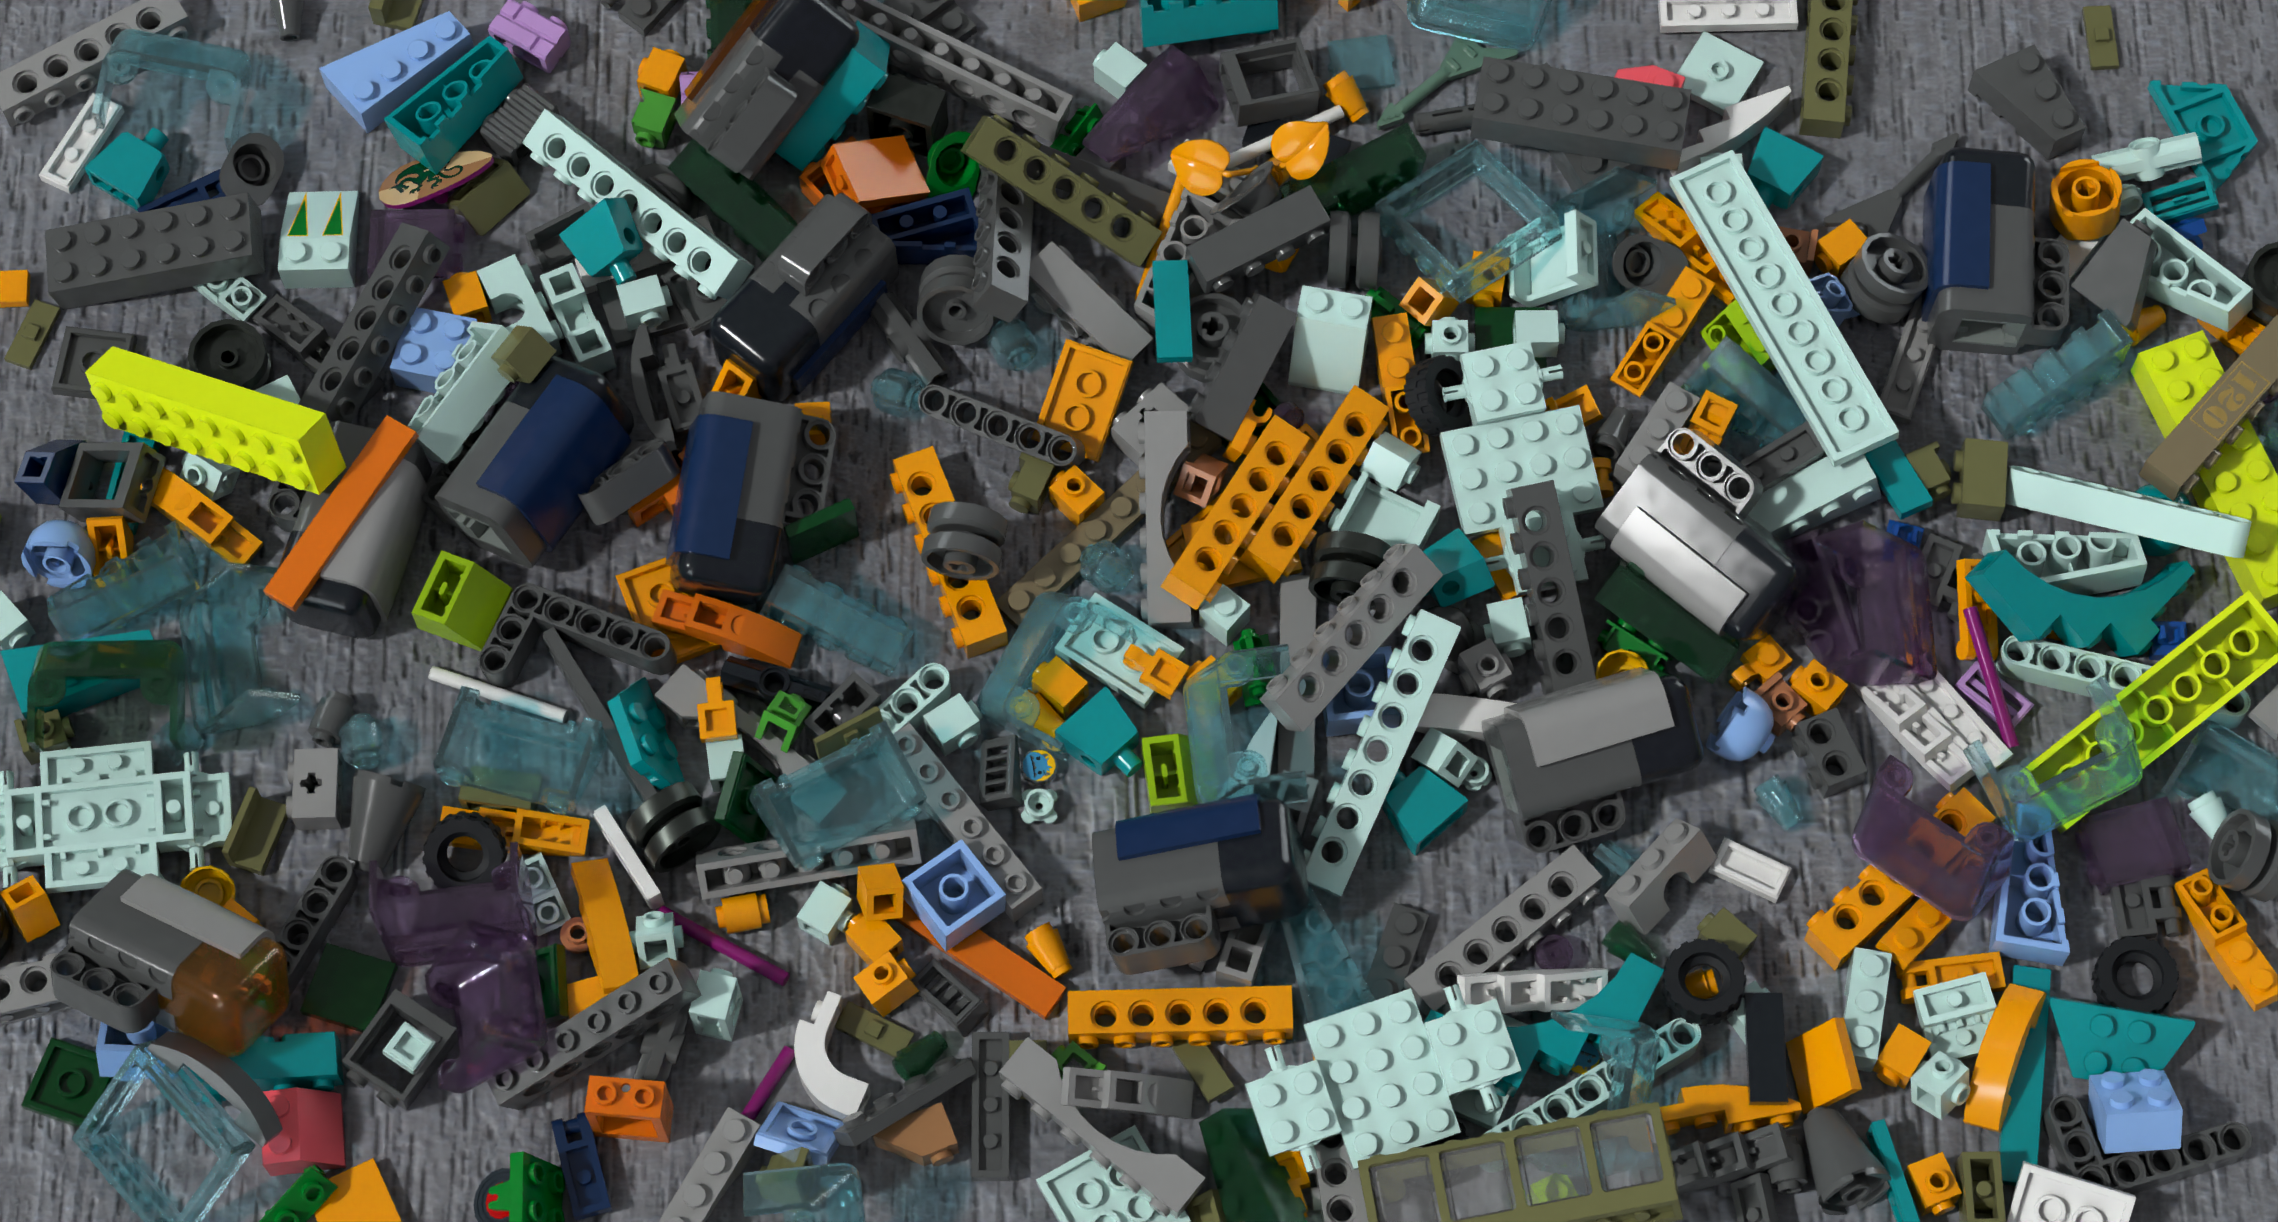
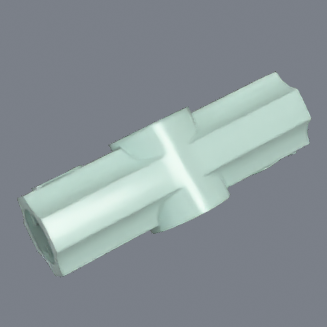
(2150, 157)

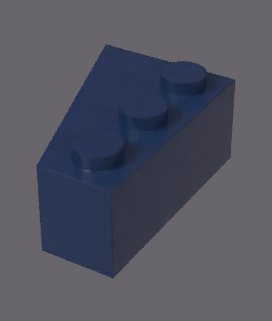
(931, 227)

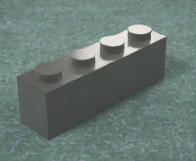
(1258, 240)
(1242, 366)

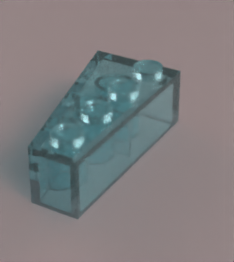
(2059, 377)

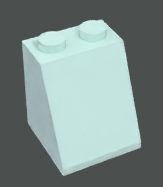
(1330, 340)

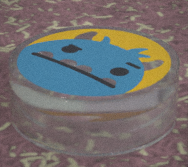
(1039, 767)
(1587, 1059)

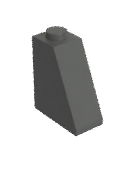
(2120, 272)

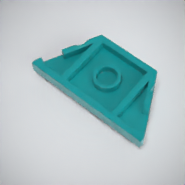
(2216, 119)
(644, 735)
(2115, 1038)

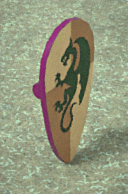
(417, 184)

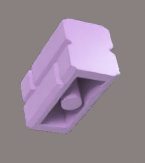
(530, 34)

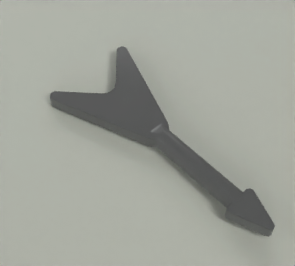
(1879, 211)

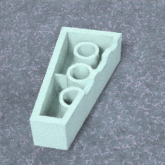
(2075, 562)

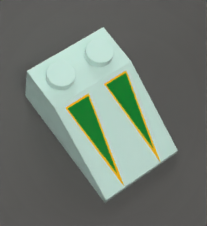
(319, 240)

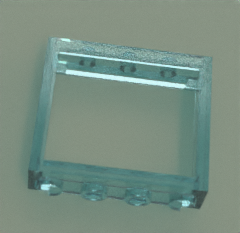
(1462, 283)
(194, 1105)

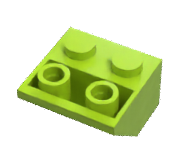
(1735, 325)
(460, 601)
(1168, 772)

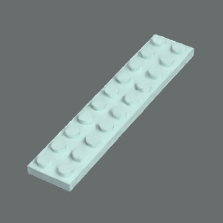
(1784, 308)

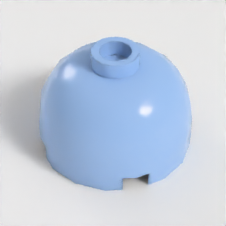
(59, 552)
(1743, 727)

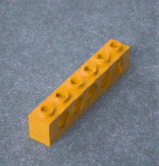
(1263, 552)
(1186, 578)
(975, 635)
(1837, 944)
(1197, 1003)

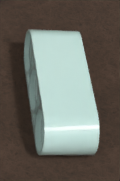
(916, 693)

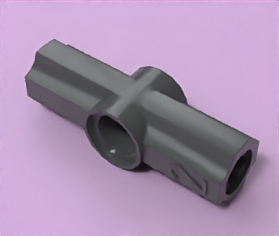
(909, 341)
(662, 1046)

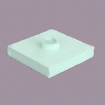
(1718, 73)

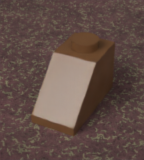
(921, 1137)

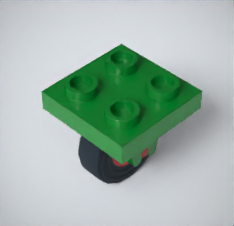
(523, 1193)

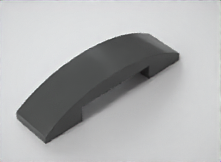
(644, 359)
(226, 1077)

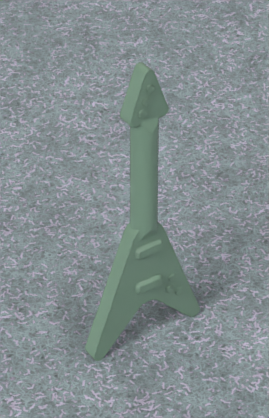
(1461, 60)

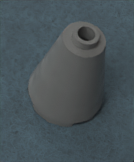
(379, 816)
(1842, 1163)

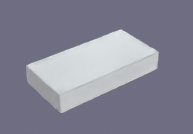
(1750, 870)

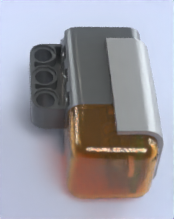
(173, 960)

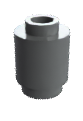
(329, 717)
(1790, 1175)

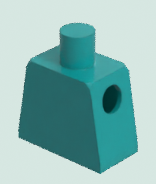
(131, 168)
(1782, 168)
(605, 240)
(1462, 569)
(1101, 736)
(1422, 807)

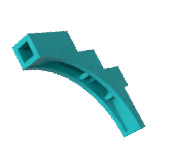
(2036, 608)
(1558, 1047)

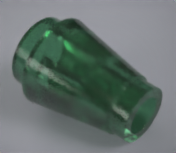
(1624, 939)
(919, 1056)

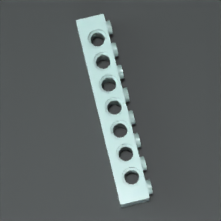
(726, 268)
(1440, 637)

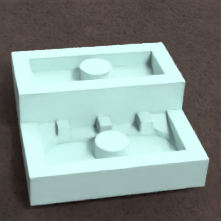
(1955, 1015)

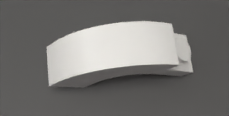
(826, 1086)

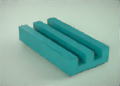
(2178, 188)

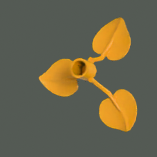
(1297, 151)

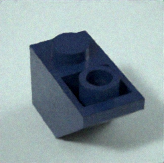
(46, 470)

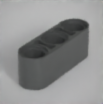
(630, 481)

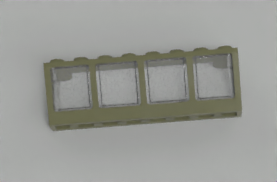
(1559, 1171)

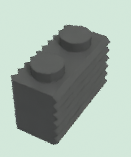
(508, 128)

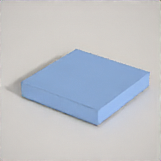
(796, 1127)

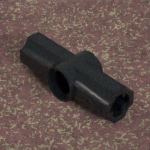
(754, 679)

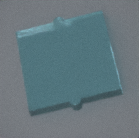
(1365, 59)

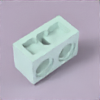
(718, 1007)

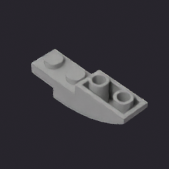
(1127, 1092)

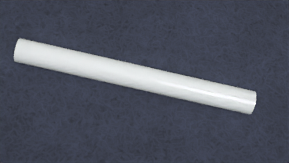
(1264, 145)
(499, 694)

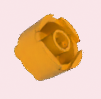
(2085, 200)

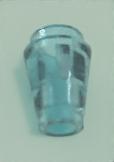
(1778, 802)

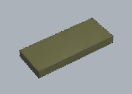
(2100, 37)
(32, 334)
(844, 733)
(873, 1029)
(1203, 1070)

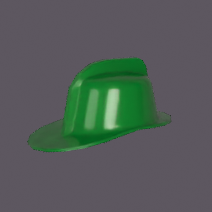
(950, 167)

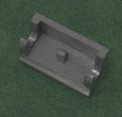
(546, 243)

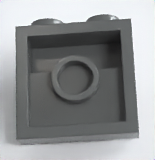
(938, 14)

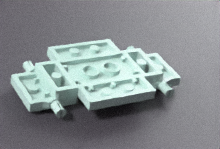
(1515, 447)
(109, 814)
(1382, 1077)

